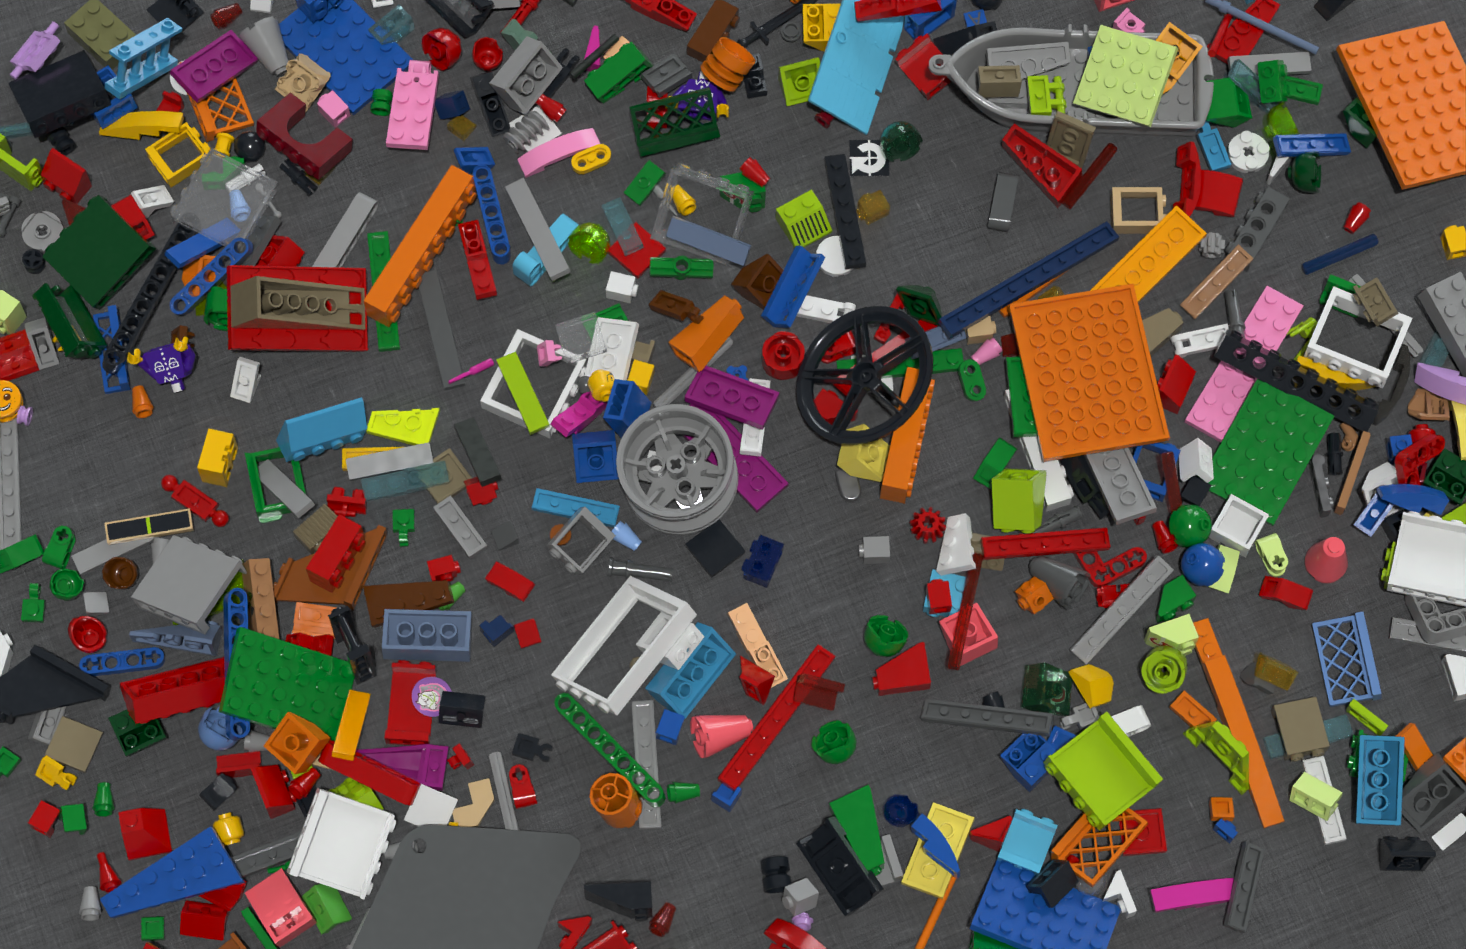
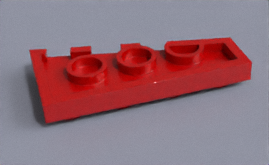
(1243, 36)

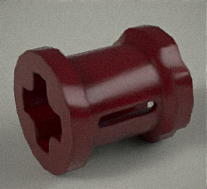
(824, 118)

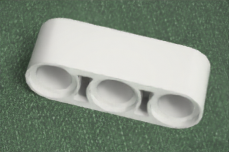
(1132, 720)

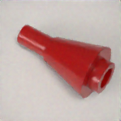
(108, 877)

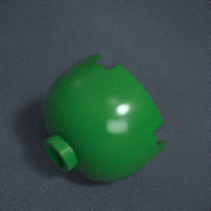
(1190, 525)
(884, 636)
(834, 742)

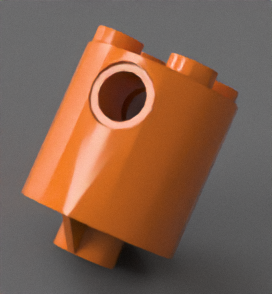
(616, 800)

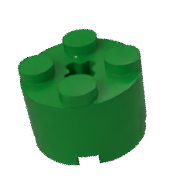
(216, 308)

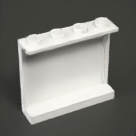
(1430, 559)
(341, 843)

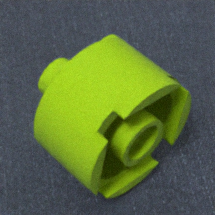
(1152, 669)

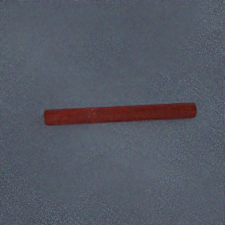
(965, 614)

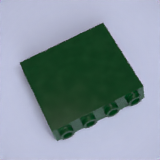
(98, 252)

